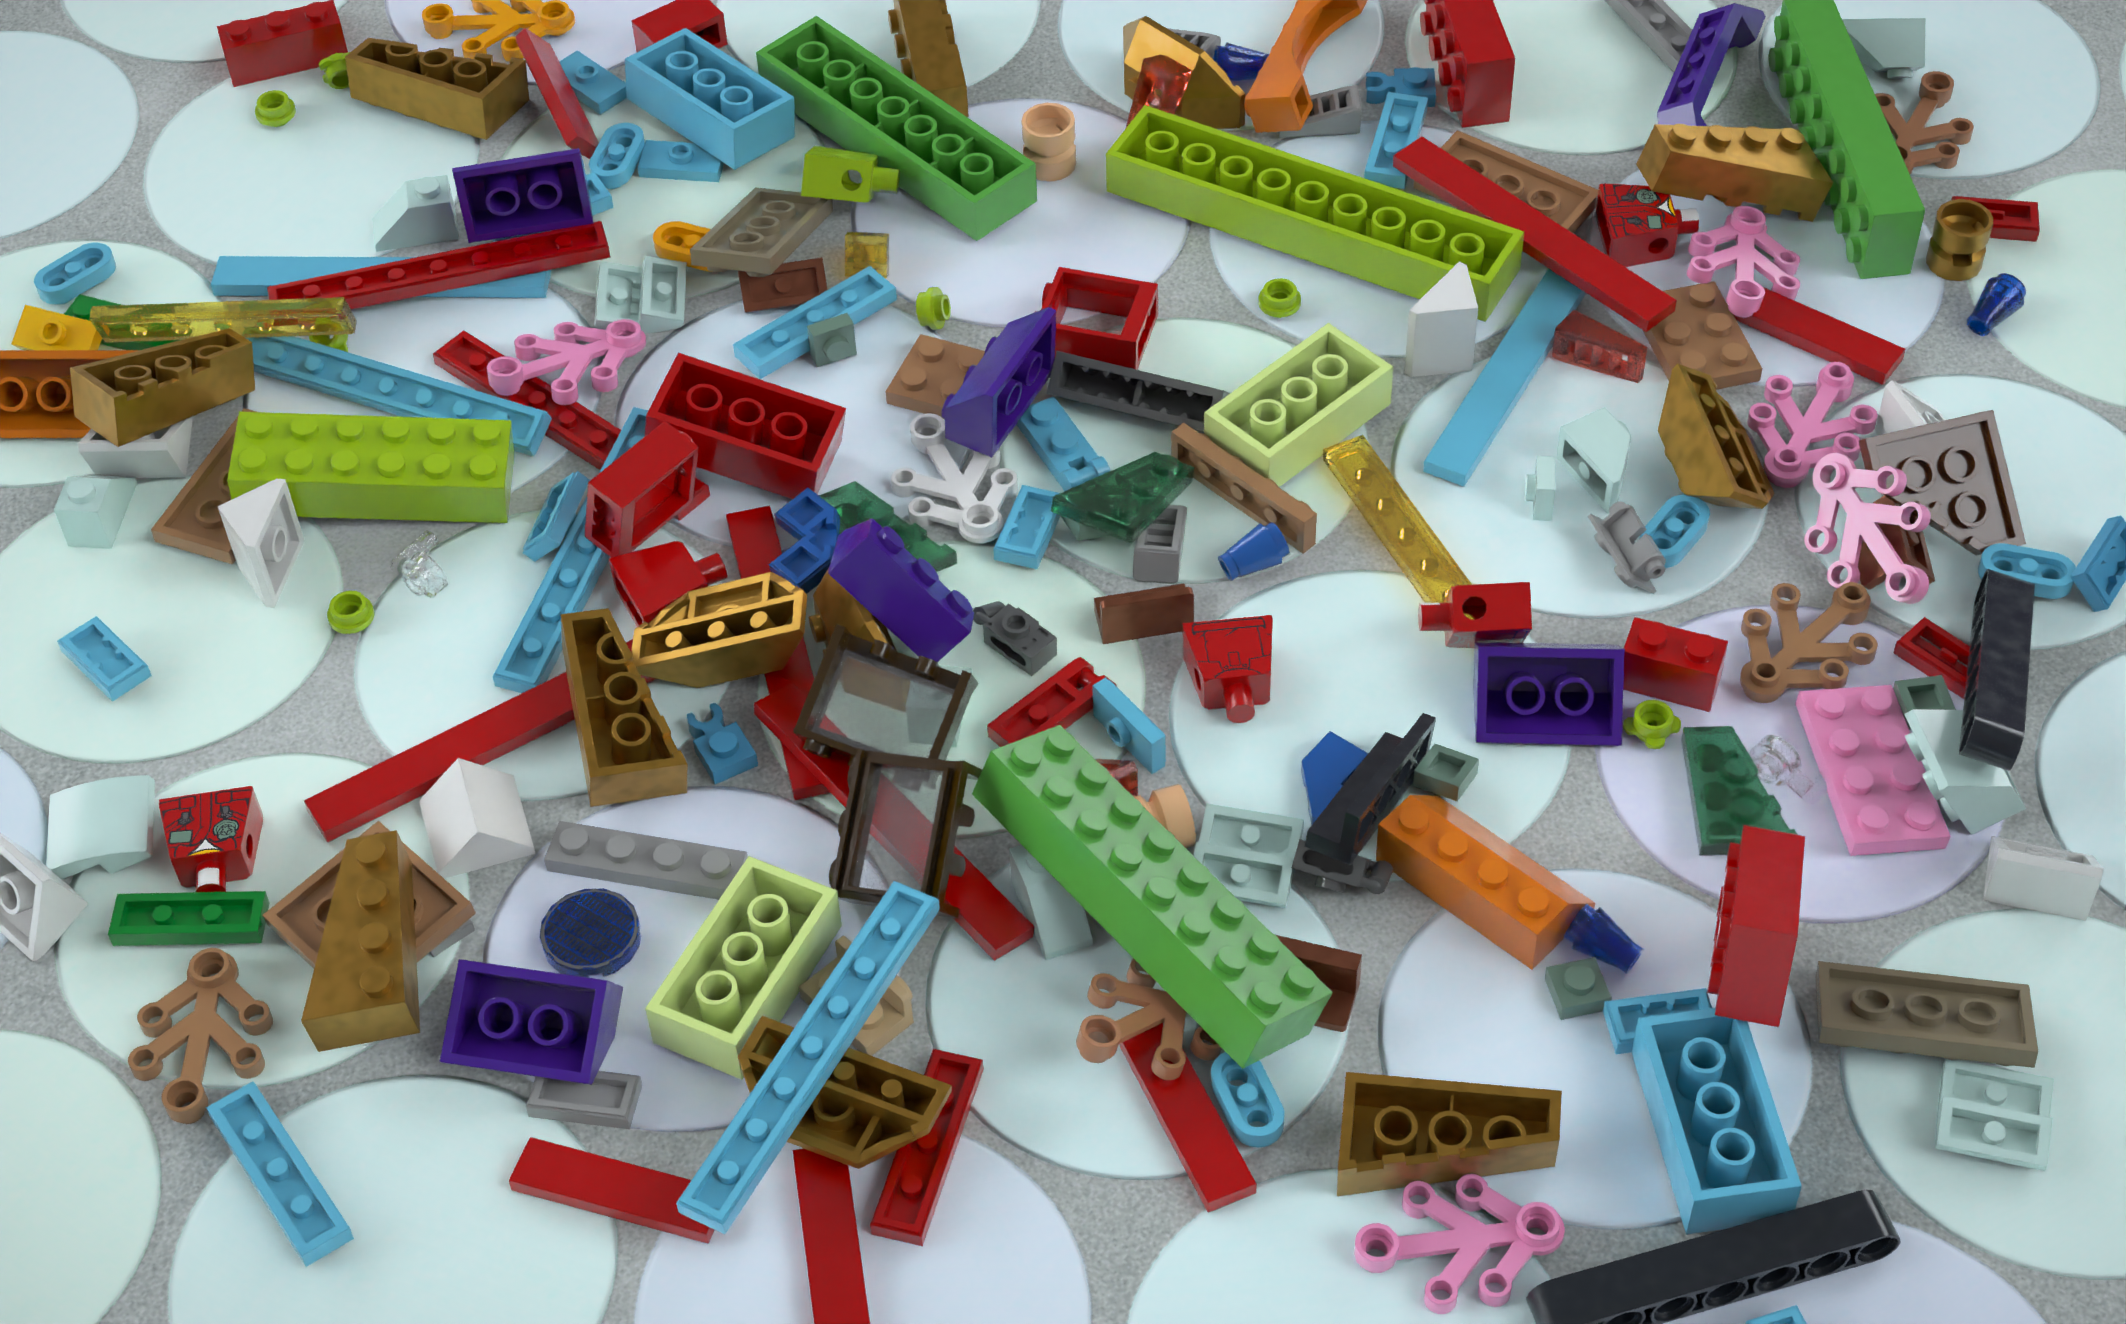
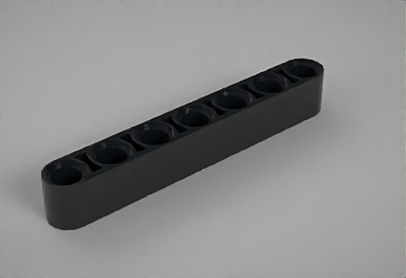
(1998, 670)
(1722, 1265)

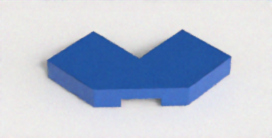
(816, 529)
(1327, 770)

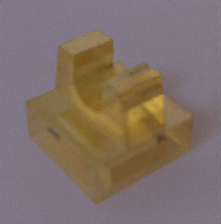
(866, 250)

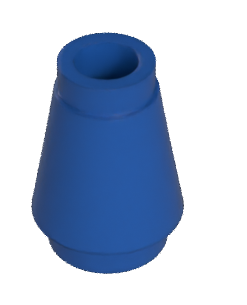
(1255, 552)

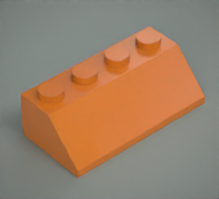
(38, 392)
(1478, 877)

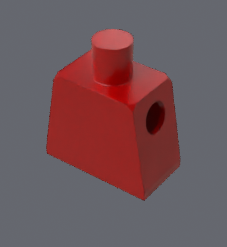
(659, 576)

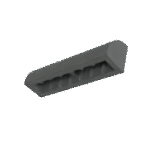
(1131, 390)

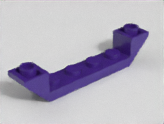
(1701, 60)

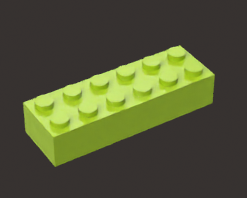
(378, 465)

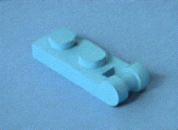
(1061, 444)

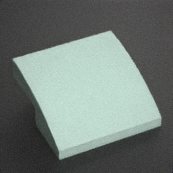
(646, 294)
(101, 824)
(1250, 852)
(1994, 1113)

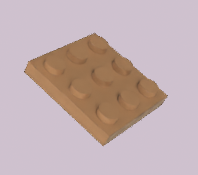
(304, 911)

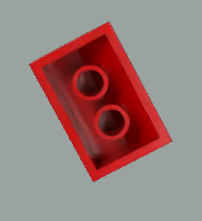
(281, 42)

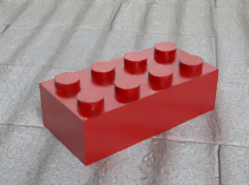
(1471, 58)
(749, 426)
(1757, 925)

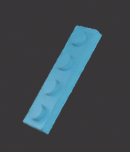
(788, 335)
(280, 1174)

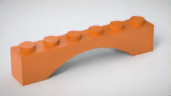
(1279, 93)

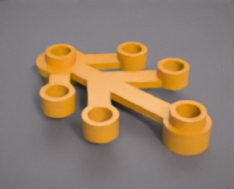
(545, 18)

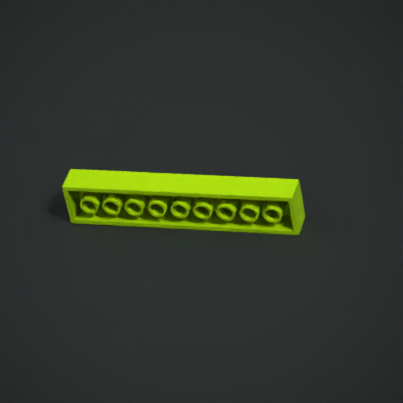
(1309, 209)

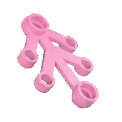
(1748, 229)
(619, 341)
(1791, 462)
(1862, 524)
(1466, 1237)

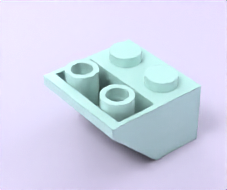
(1966, 787)

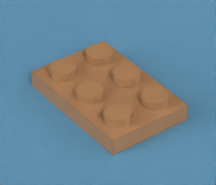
(1704, 338)
(931, 374)

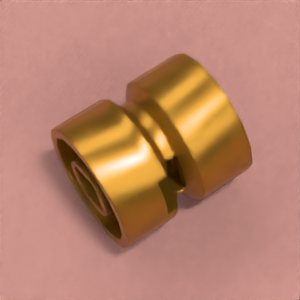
(1959, 240)

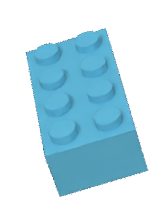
(710, 98)
(1714, 1119)

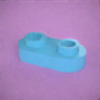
(617, 154)
(75, 273)
(1669, 531)
(2044, 568)
(1249, 1102)

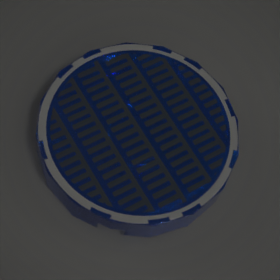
(590, 933)

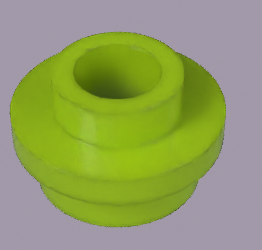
(274, 108)
(1279, 298)
(933, 308)
(350, 612)

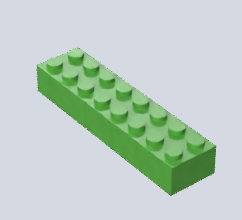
(882, 112)
(1848, 133)
(1152, 895)

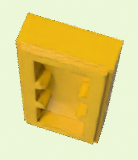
(54, 331)

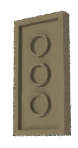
(760, 232)
(1925, 1014)

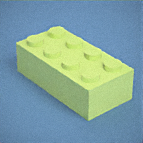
(1301, 404)
(743, 964)

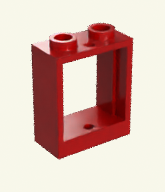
(1106, 295)
(641, 490)

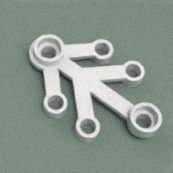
(977, 519)

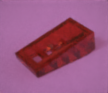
(1161, 74)
(1584, 344)

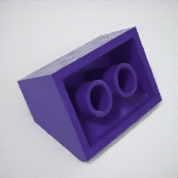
(523, 195)
(1002, 383)
(900, 590)
(1548, 693)
(530, 1021)

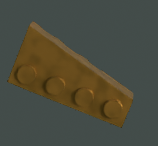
(929, 49)
(437, 86)
(1736, 167)
(161, 384)
(619, 729)
(367, 953)
(1440, 1131)

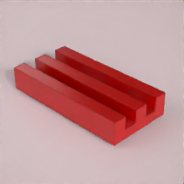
(2011, 218)
(1932, 660)

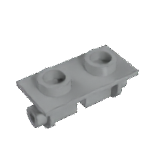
(1635, 561)

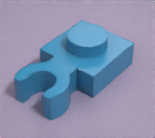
(1405, 81)
(720, 747)

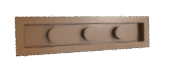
(1244, 487)

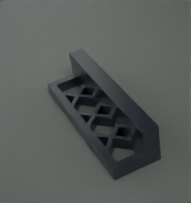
(1370, 793)

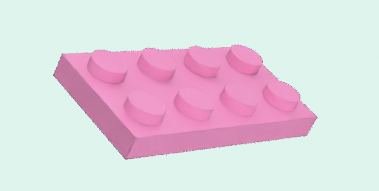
(1871, 770)

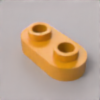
(676, 239)

